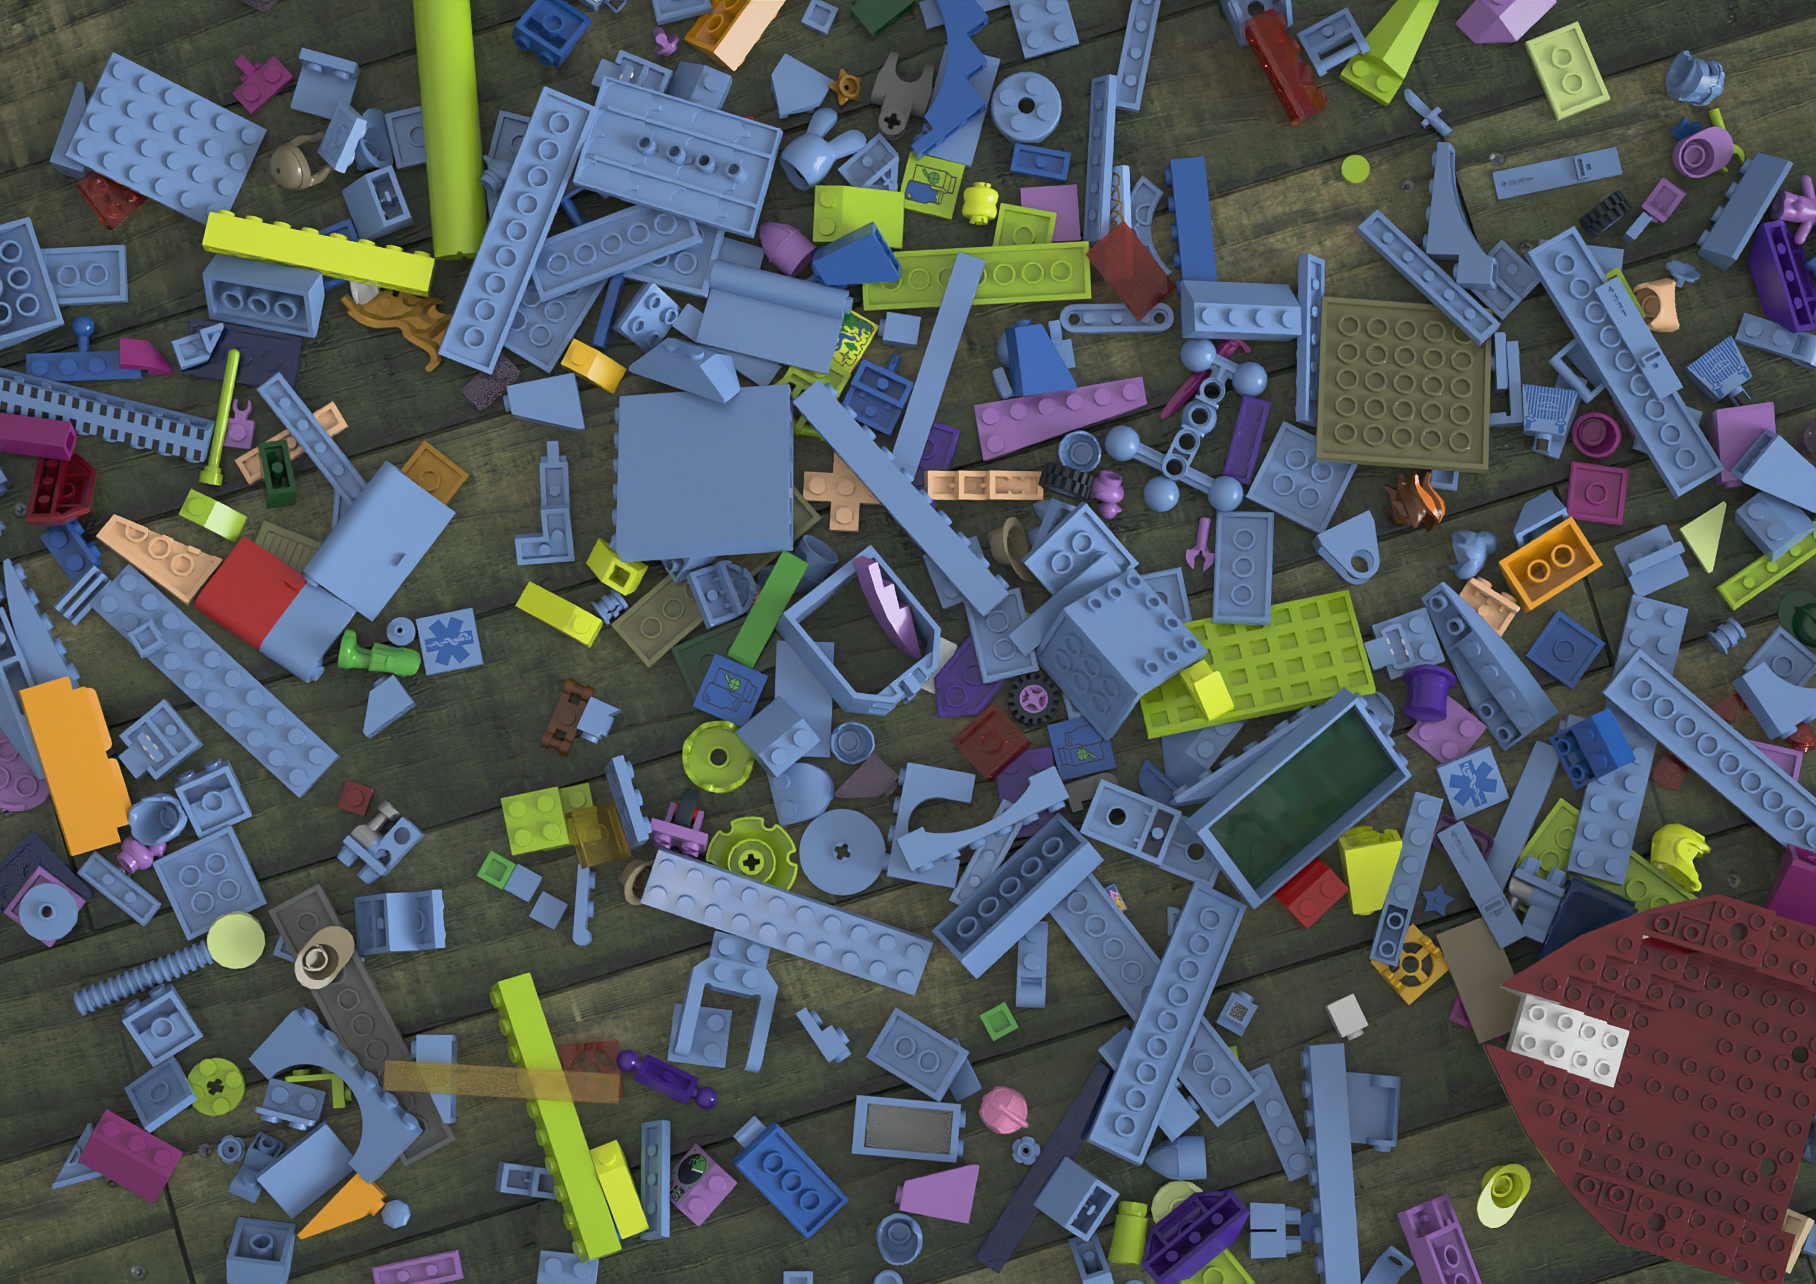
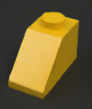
(593, 366)

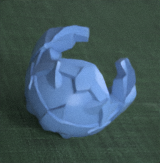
(1694, 81)

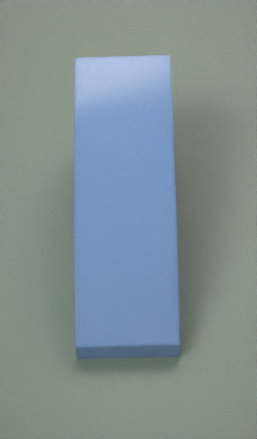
(525, 1180)

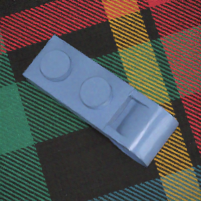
(1776, 339)
(1032, 967)

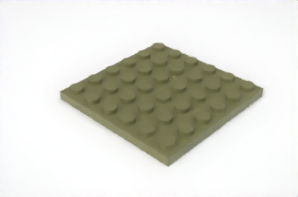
(1400, 388)

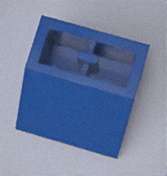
(1592, 748)

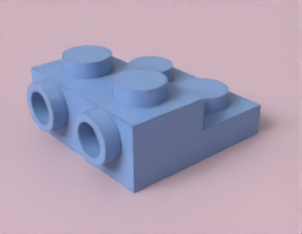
(212, 797)
(161, 1024)
(829, 1041)

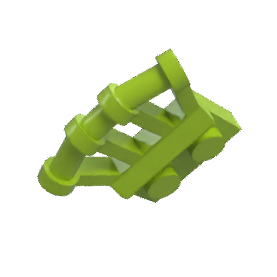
(803, 380)

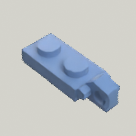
(554, 476)

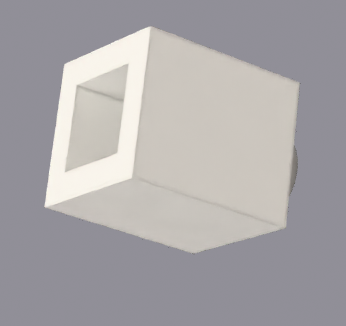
(1347, 1017)

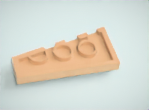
(170, 564)

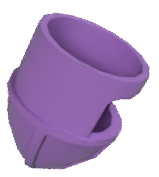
(786, 247)

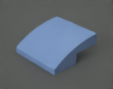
(1514, 281)

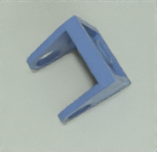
(1238, 13)
(1348, 540)

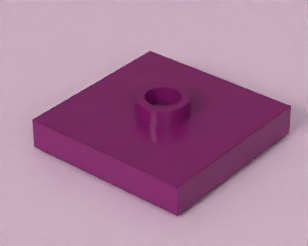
(1596, 493)

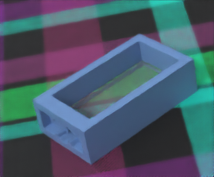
(908, 1128)

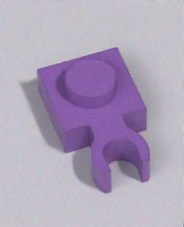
(240, 430)

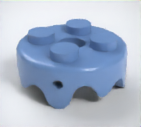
(1026, 127)

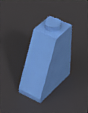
(548, 402)

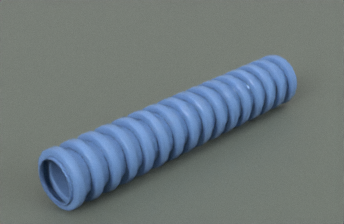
(142, 977)

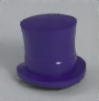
(1427, 692)

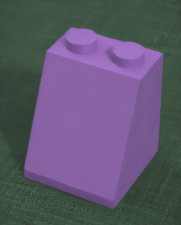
(1734, 432)
(941, 1193)

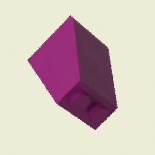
(1794, 886)

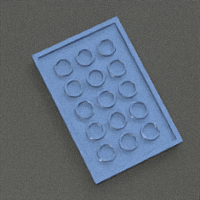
(164, 141)

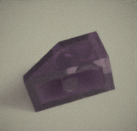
(869, 781)

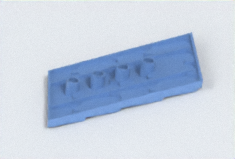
(655, 152)

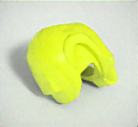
(1674, 851)

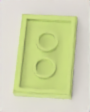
(1567, 71)

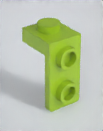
(341, 1091)

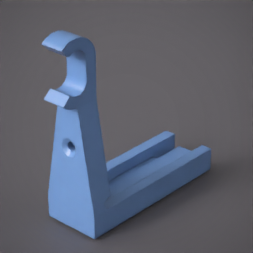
(1514, 388)

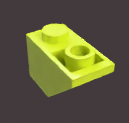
(610, 570)

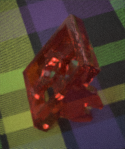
(610, 1048)

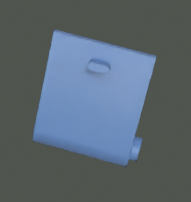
(1373, 1109)

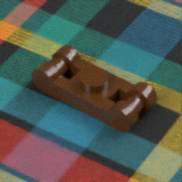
(567, 717)

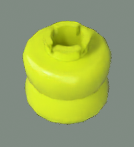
(980, 203)

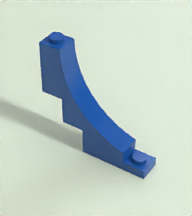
(956, 100)

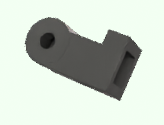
(1085, 790)

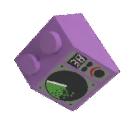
(699, 1184)

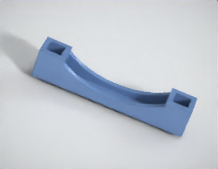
(924, 848)

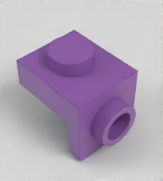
(1663, 200)

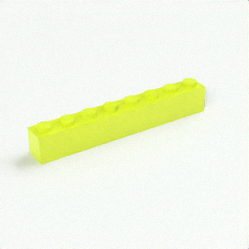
(331, 255)

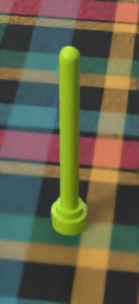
(212, 472)

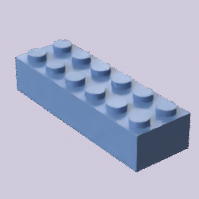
(1017, 895)

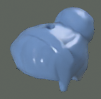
(1472, 551)

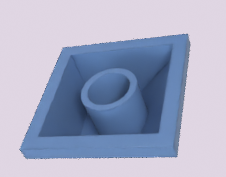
(1539, 517)

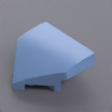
(797, 87)
(873, 166)

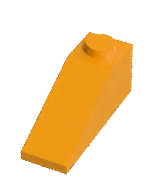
(349, 1204)

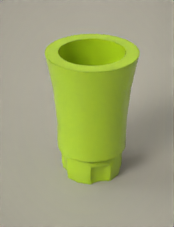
(1129, 1234)

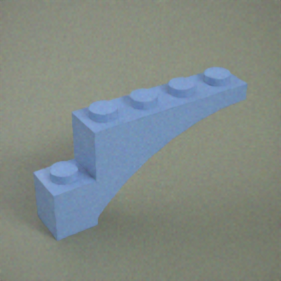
(1448, 231)

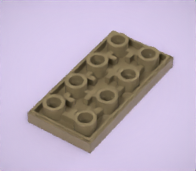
(1478, 971)

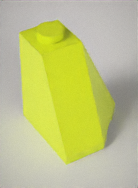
(1368, 866)

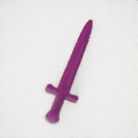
(1225, 349)

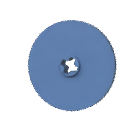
(832, 831)

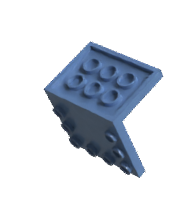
(1116, 649)

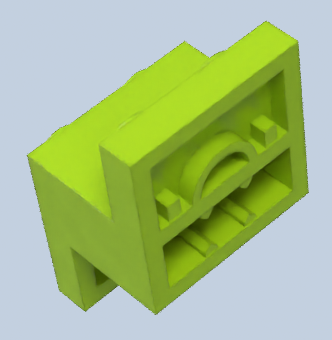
(539, 820)

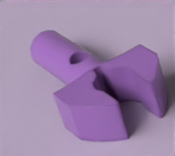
(1201, 546)

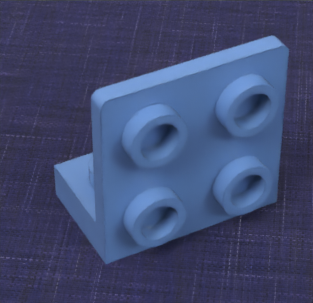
(324, 83)
(292, 1103)

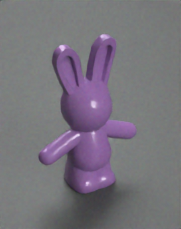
(1796, 208)

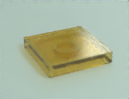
(598, 834)

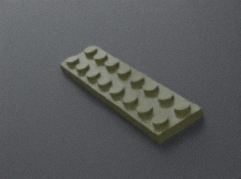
(670, 609)

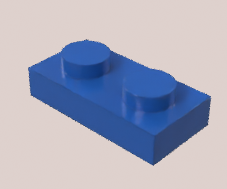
(1040, 162)

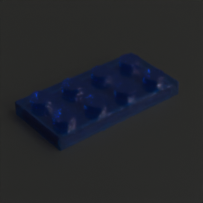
(260, 350)

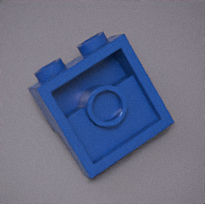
(550, 30)

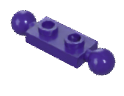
(666, 1079)

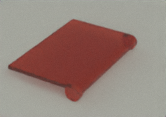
(1130, 270)

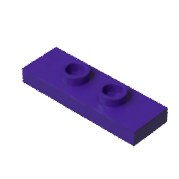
(1246, 439)

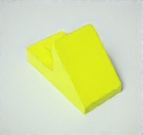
(1207, 689)

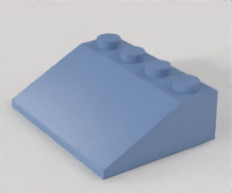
(26, 291)

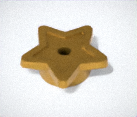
(853, 87)

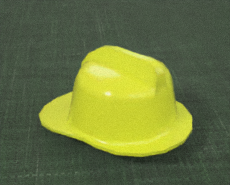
(1502, 1193)

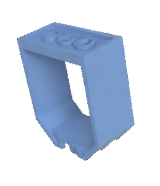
(902, 688)

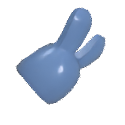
(813, 154)

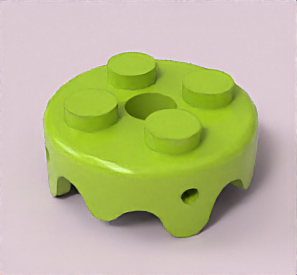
(697, 756)

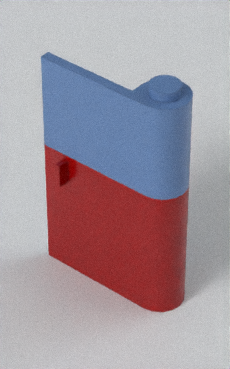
(274, 609)

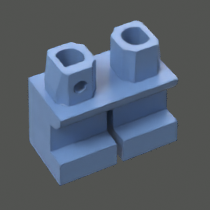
(1272, 1243)

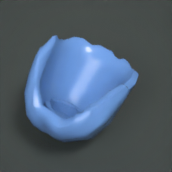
(157, 819)

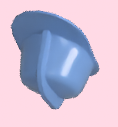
(375, 147)

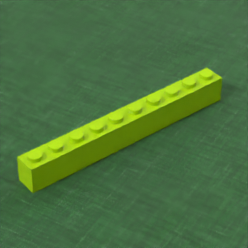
(556, 1122)

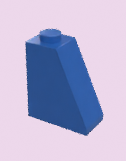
(857, 259)
(1035, 361)

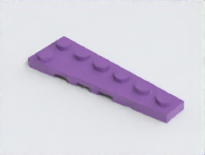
(1035, 418)

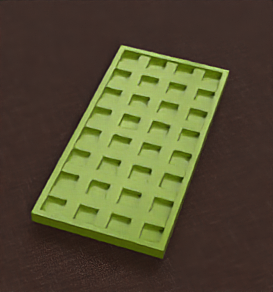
(1272, 668)

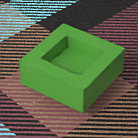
(496, 870)
(998, 1021)

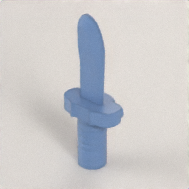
(1431, 117)

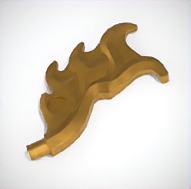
(412, 315)

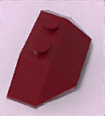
(61, 491)

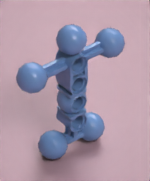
(1161, 491)

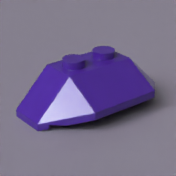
(1781, 279)
(1193, 1235)

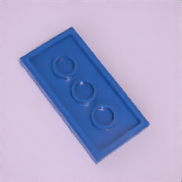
(790, 1180)

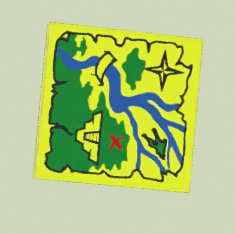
(853, 341)

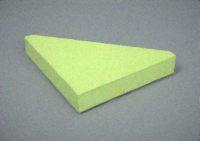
(1704, 534)

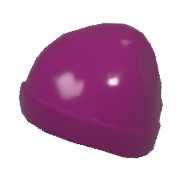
(1596, 434)

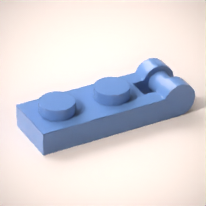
(583, 906)

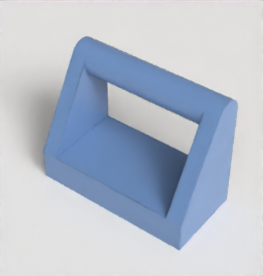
(1581, 361)

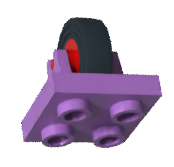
(680, 835)

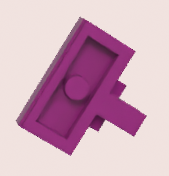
(260, 82)

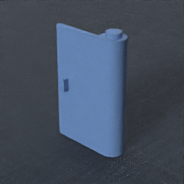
(773, 316)
(378, 541)

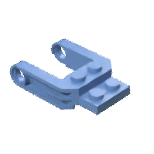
(737, 969)

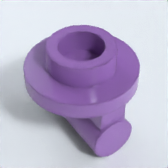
(665, 45)

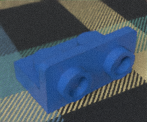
(71, 549)

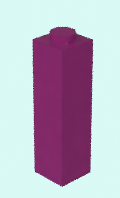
(37, 437)

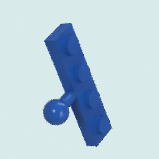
(81, 364)

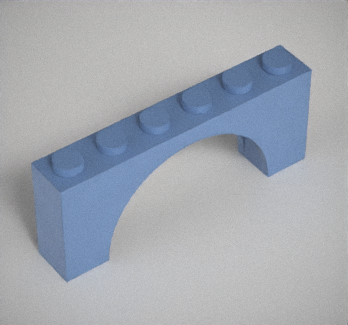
(1776, 702)
(386, 1126)

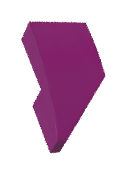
(142, 356)

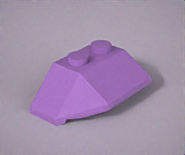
(1501, 19)

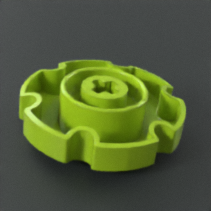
(752, 838)

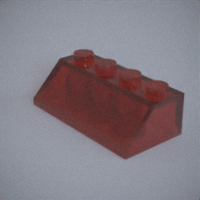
(1283, 66)

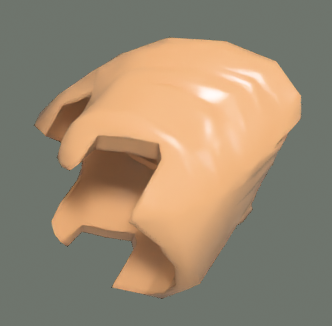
(1658, 304)

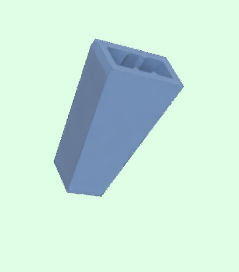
(1778, 470)

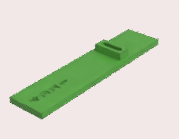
(768, 609)

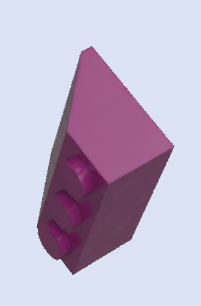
(130, 1156)

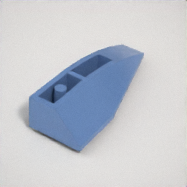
(1488, 669)
(15, 677)
(1211, 783)

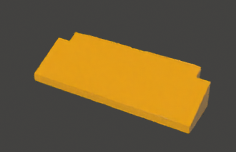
(73, 757)

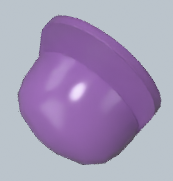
(1703, 152)

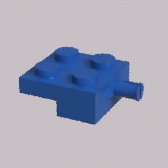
(879, 395)

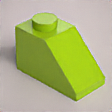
(213, 516)

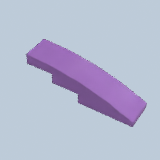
(891, 614)

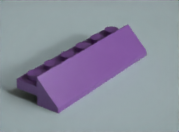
(1438, 1243)

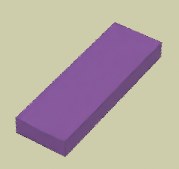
(421, 1270)

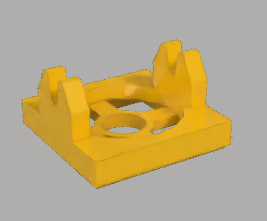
(1411, 993)

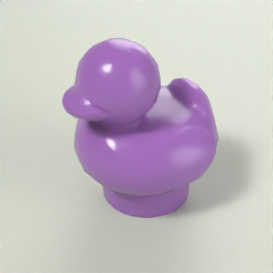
(1109, 491)
(137, 856)

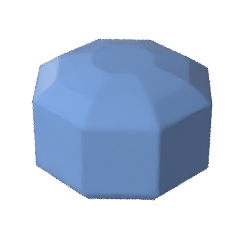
(396, 1213)

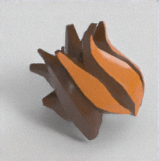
(1415, 502)

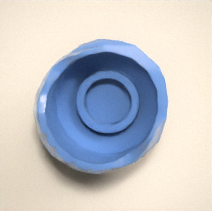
(899, 1239)

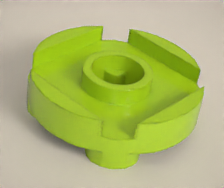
(231, 1078)

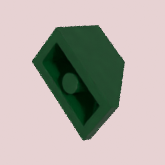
(879, 15)
(277, 474)

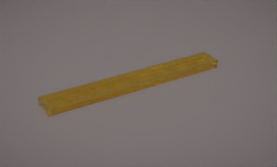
(501, 1082)

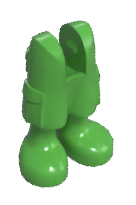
(379, 659)

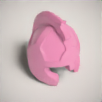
(1004, 1110)

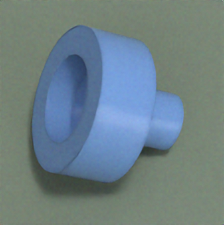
(407, 635)

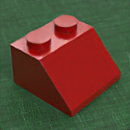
(1310, 893)

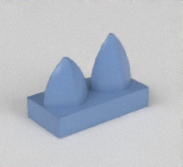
(1051, 513)

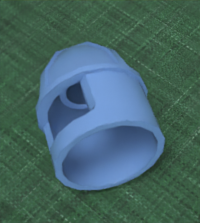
(820, 560)
(1179, 1158)

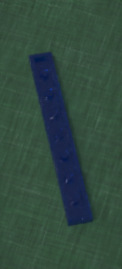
(1063, 1142)

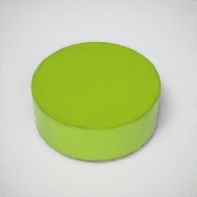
(1355, 169)

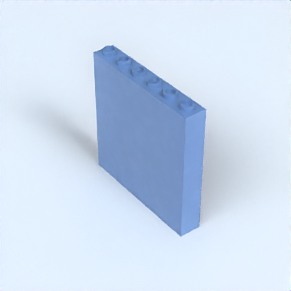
(703, 474)

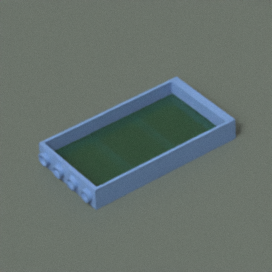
(1299, 797)

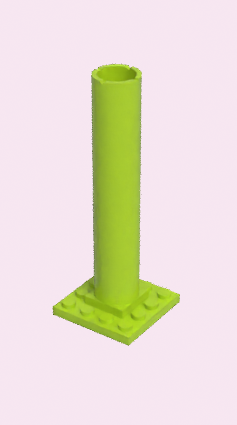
(451, 127)

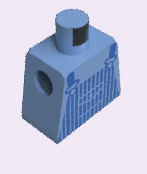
(1721, 373)
(1546, 414)

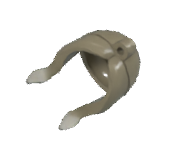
(290, 166)

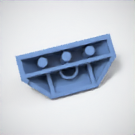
(690, 369)
(1194, 751)

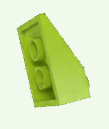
(848, 208)

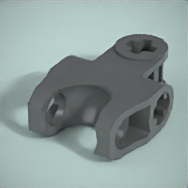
(900, 98)

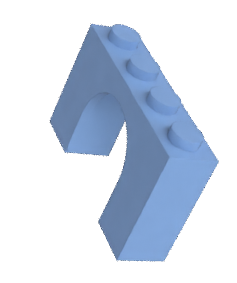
(920, 785)

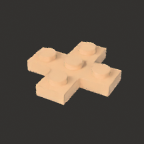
(842, 491)

